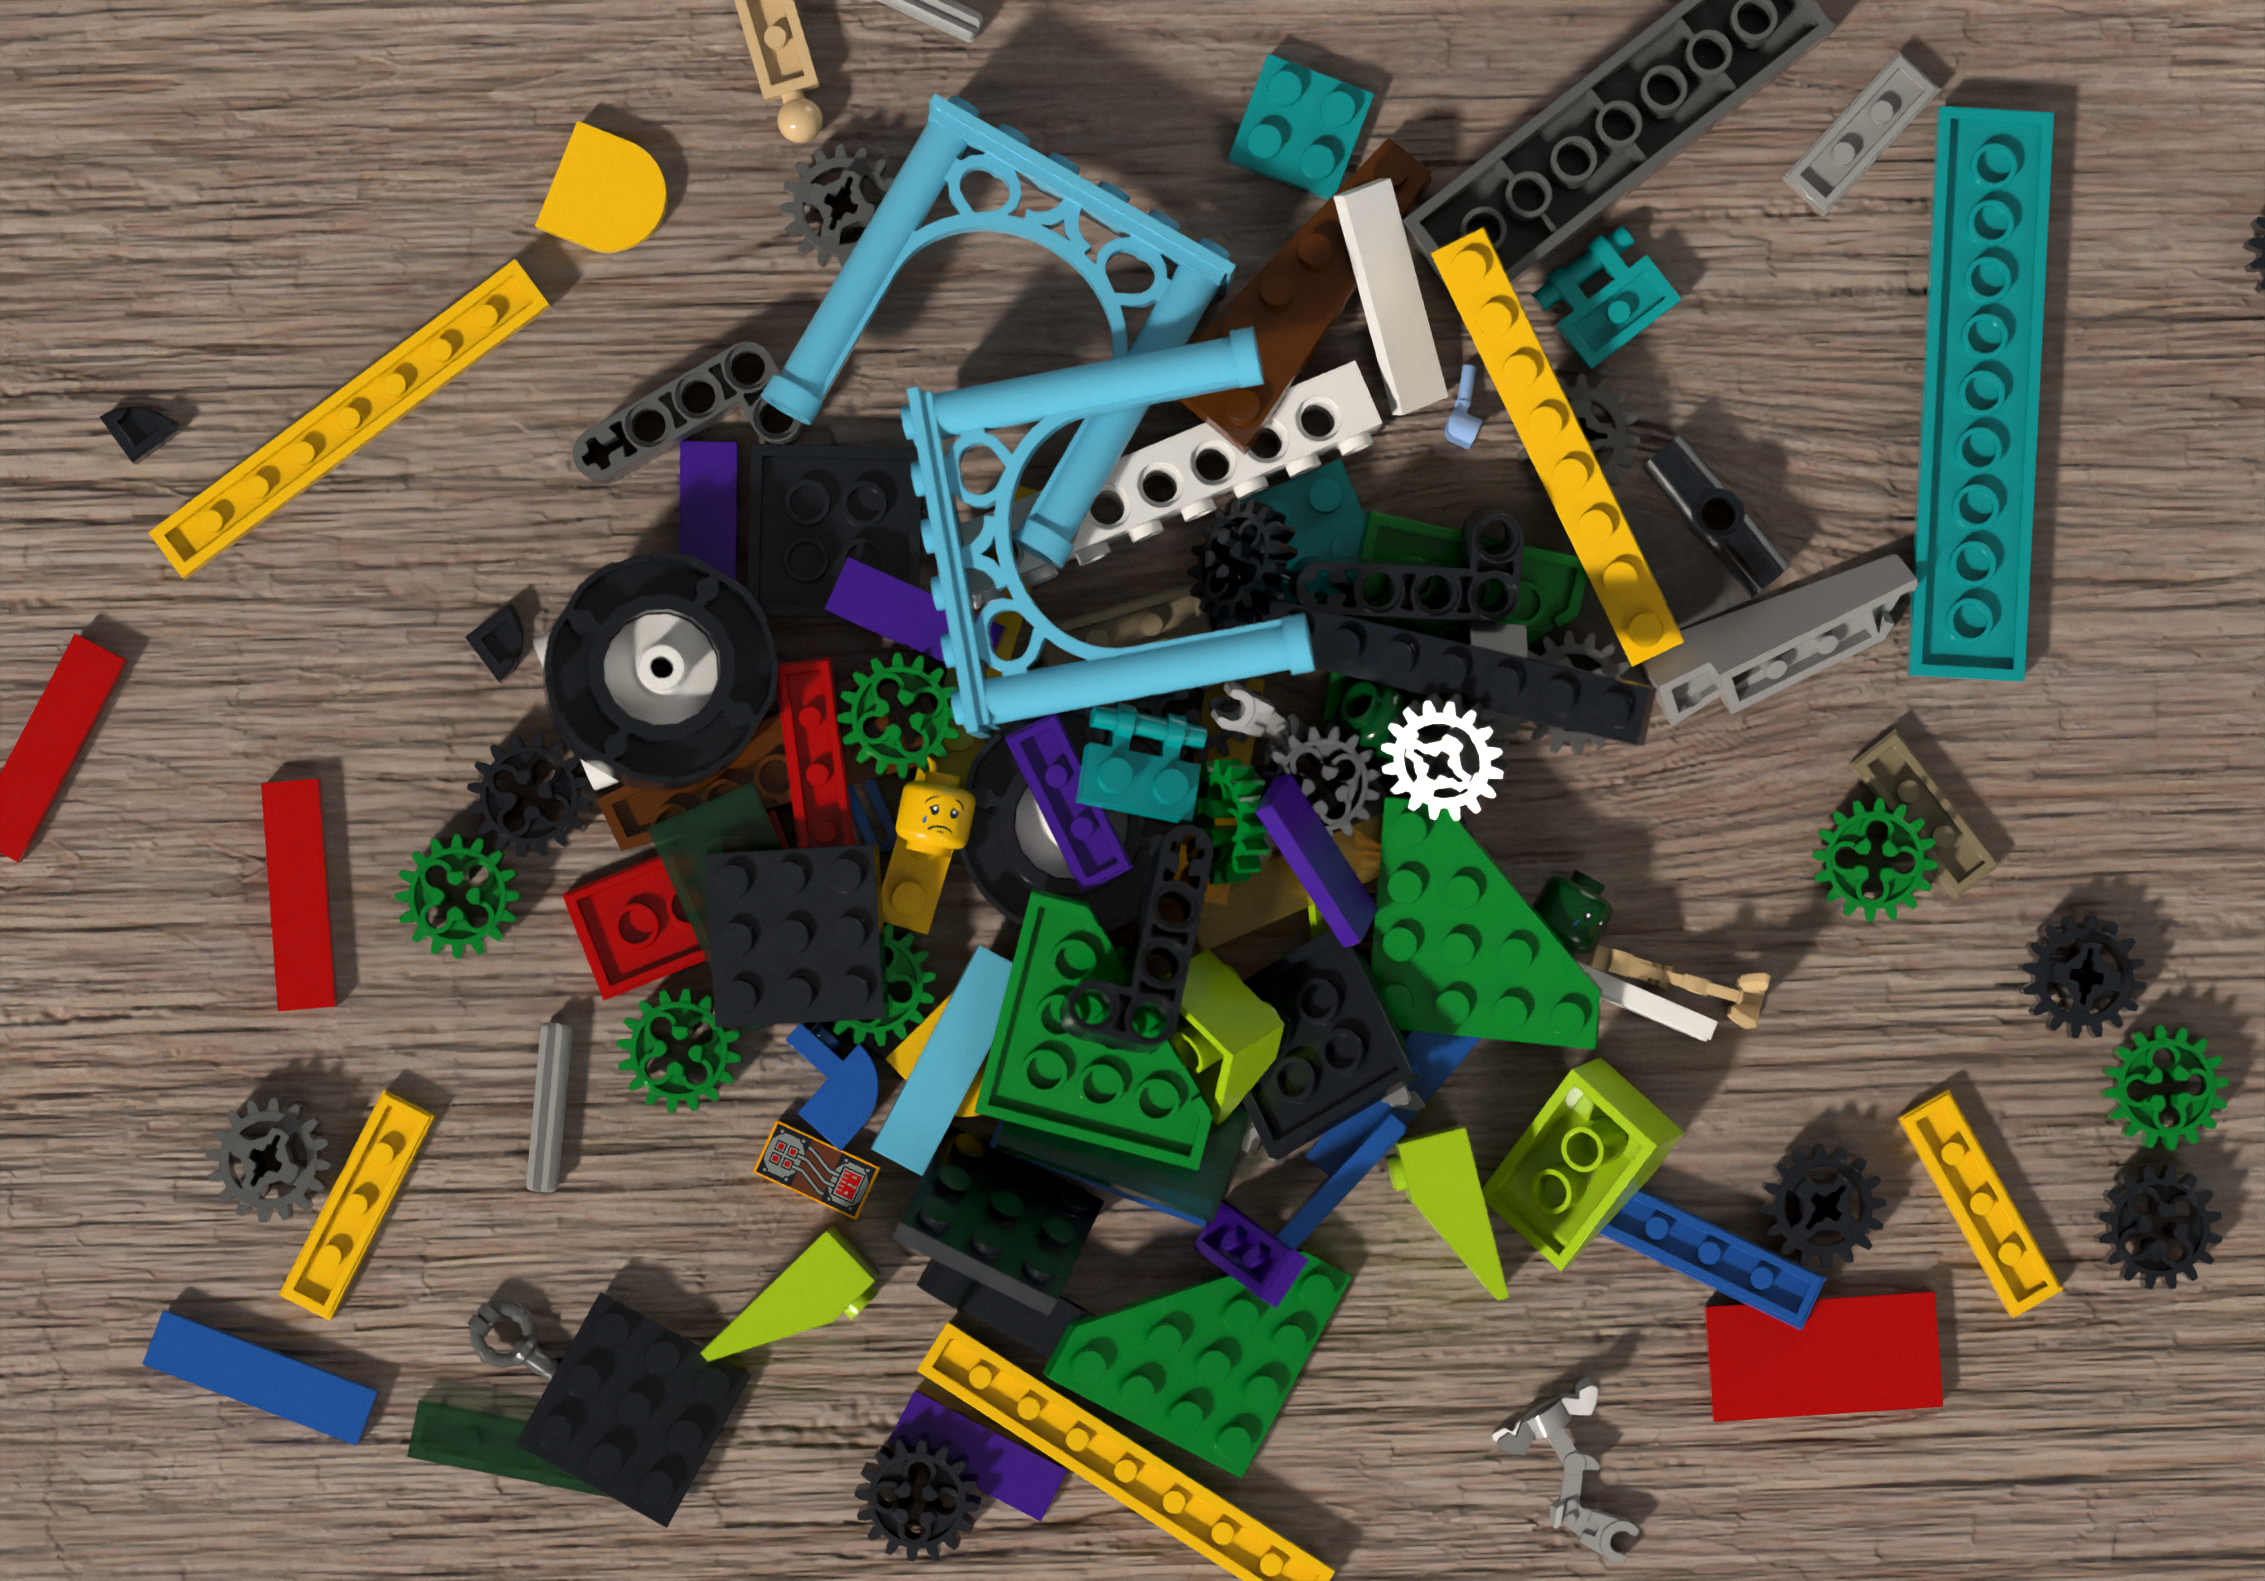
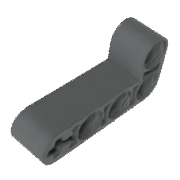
(681, 423)

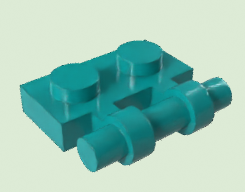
(1618, 310)
(1139, 781)

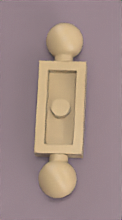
(782, 64)

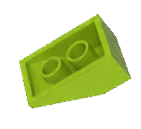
(1580, 1161)
(1445, 1188)
(808, 1294)

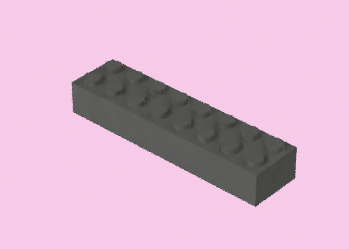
(1617, 128)

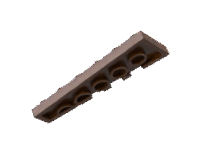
(1297, 302)
(763, 761)

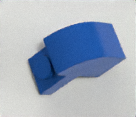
(849, 1093)

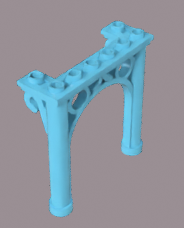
(895, 237)
(1055, 401)

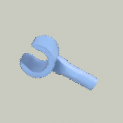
(1461, 426)

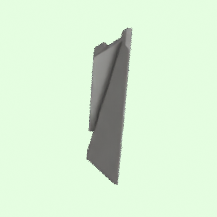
(1778, 640)

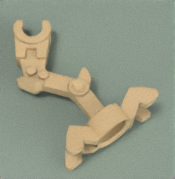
(1747, 998)

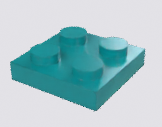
(1300, 128)
(1322, 513)

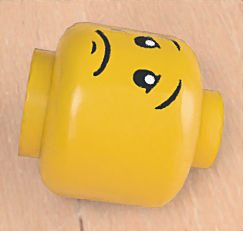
(935, 814)

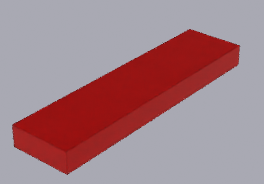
(54, 740)
(815, 754)
(299, 894)

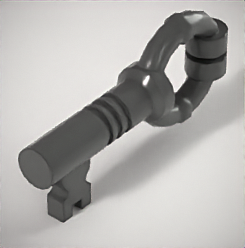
(524, 1351)

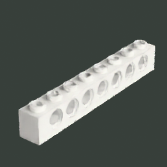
(1337, 394)

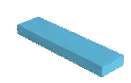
(946, 1064)

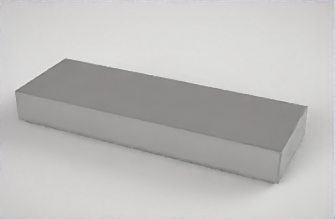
(1861, 134)

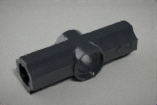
(1691, 485)

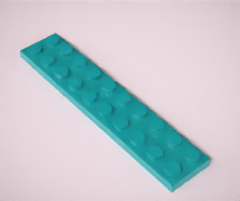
(1980, 394)

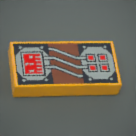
(816, 1169)

